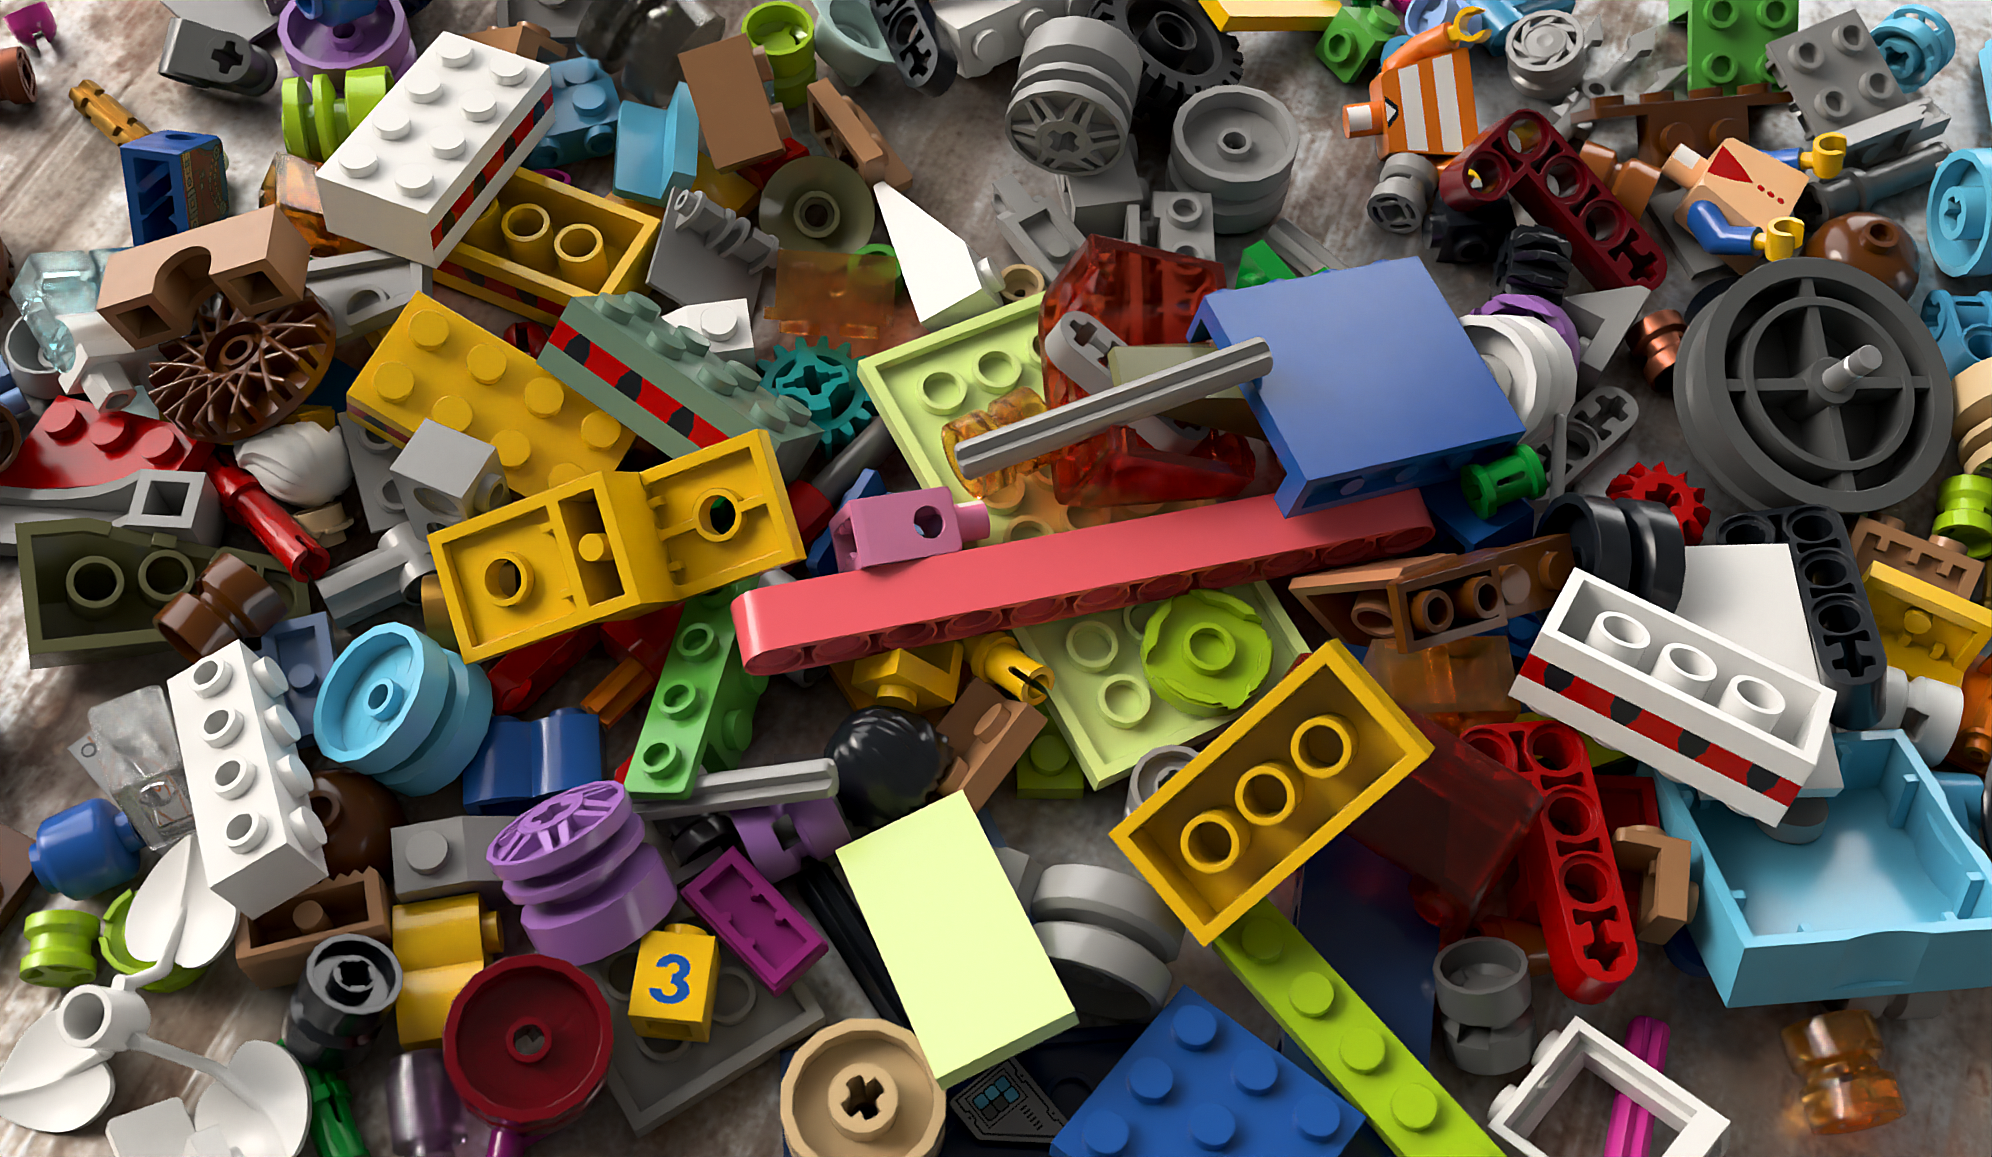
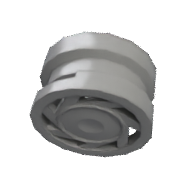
(1547, 56)

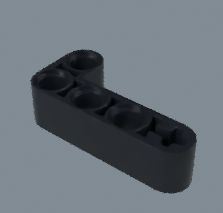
(1833, 603)

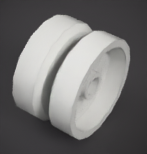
(1529, 366)

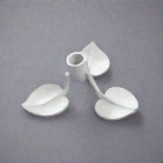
(59, 1066)

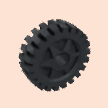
(1178, 52)

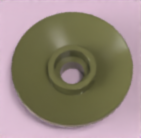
(822, 183)

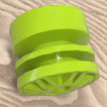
(321, 122)

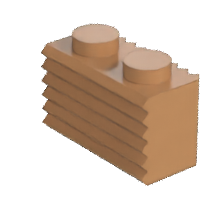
(281, 940)

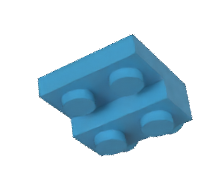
(584, 116)

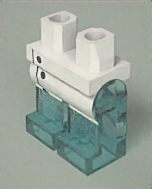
(59, 304)

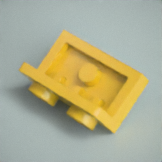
(1925, 626)

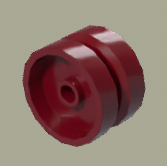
(535, 999)

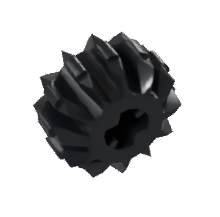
(1533, 263)

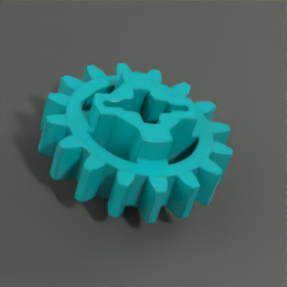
(825, 384)

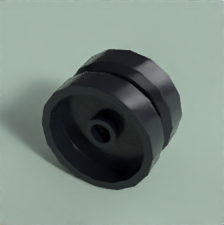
(1622, 543)

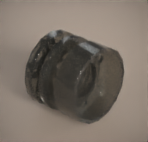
(646, 41)

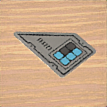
(1008, 1106)

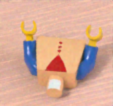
(1744, 196)

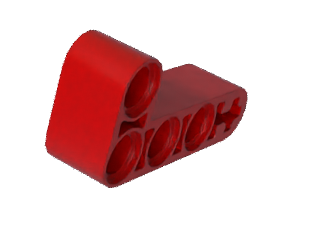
(1565, 859)

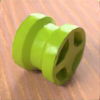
(60, 948)

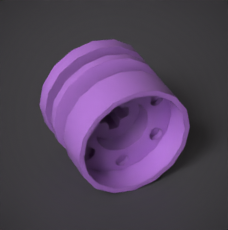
(583, 873)

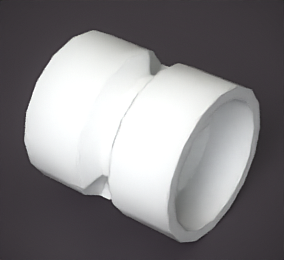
(1924, 710)

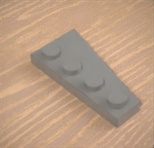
(362, 289)

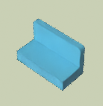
(656, 149)

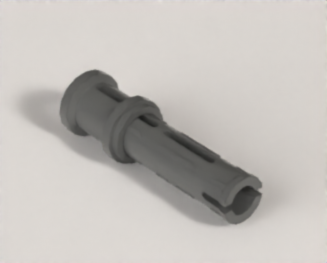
(1858, 189)

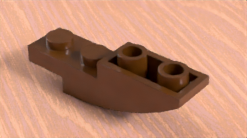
(1477, 591)

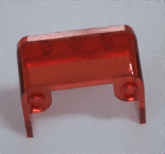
(1449, 825)

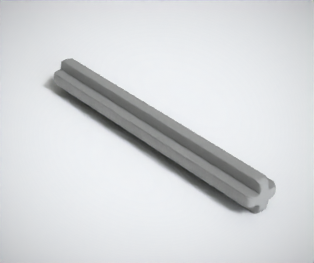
(1113, 406)

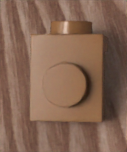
(1665, 893)

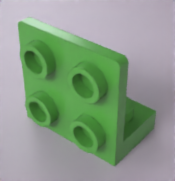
(1731, 38)

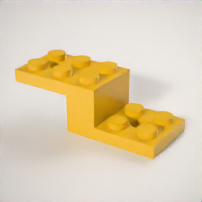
(615, 546)

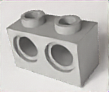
(447, 478)

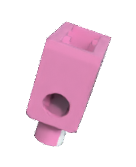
(883, 532)

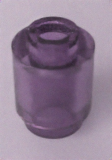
(424, 1106)

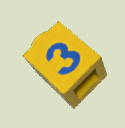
(675, 984)

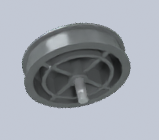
(1813, 390)

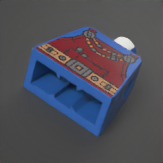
(174, 183)

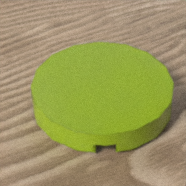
(1196, 668)

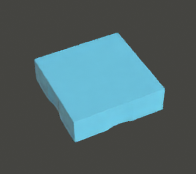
(1866, 910)

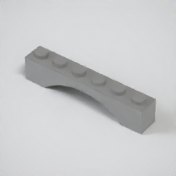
(144, 501)

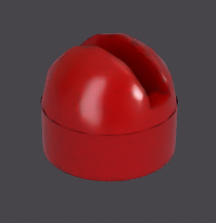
(526, 331)

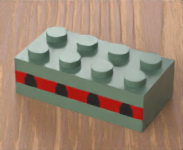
(669, 382)

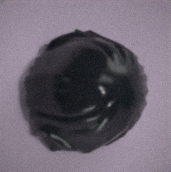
(886, 764)

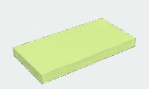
(955, 940)

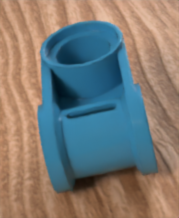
(1960, 327)

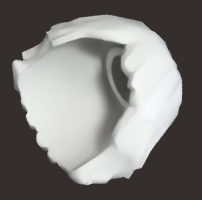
(298, 463)

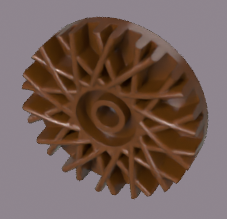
(243, 371)

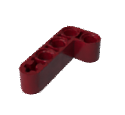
(1633, 253)

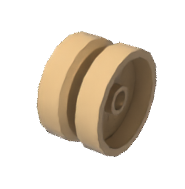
(858, 1068)

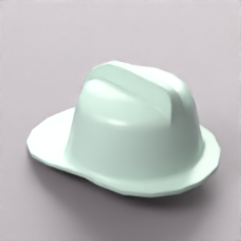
(850, 39)

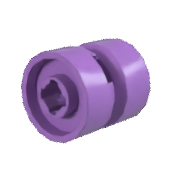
(818, 830)

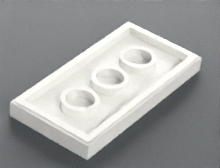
(1755, 602)

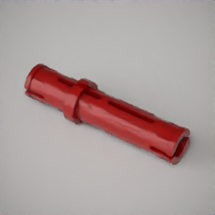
(271, 524)

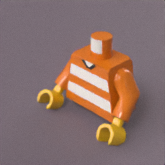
(1423, 97)

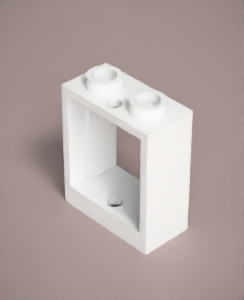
(1560, 1060)

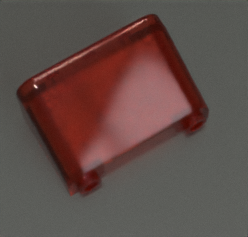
(1144, 300)

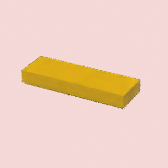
(1271, 14)

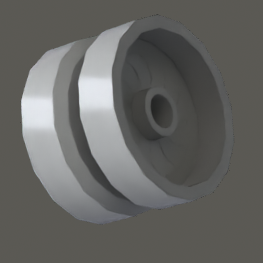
(1239, 150)
(1107, 940)

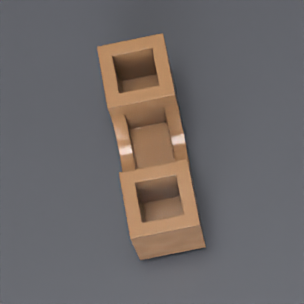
(159, 286)

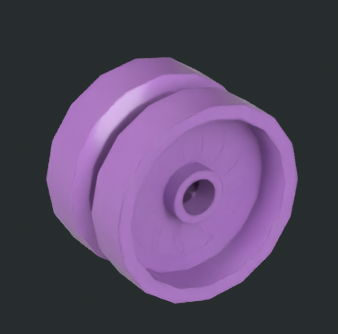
(359, 44)

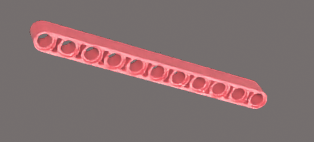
(1061, 577)

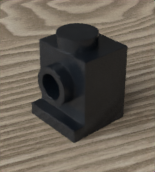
(1467, 234)

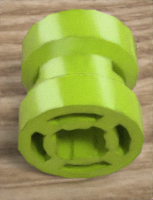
(1966, 513)

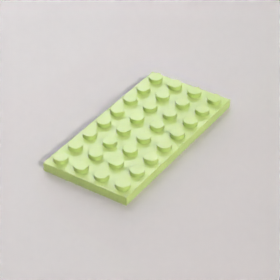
(1099, 683)

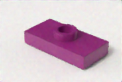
(754, 922)

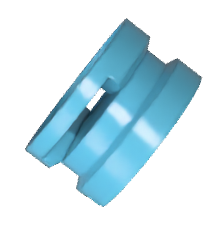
(1912, 47)

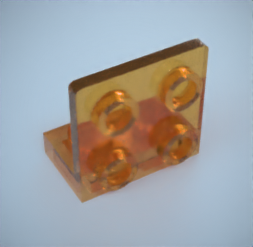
(834, 290)

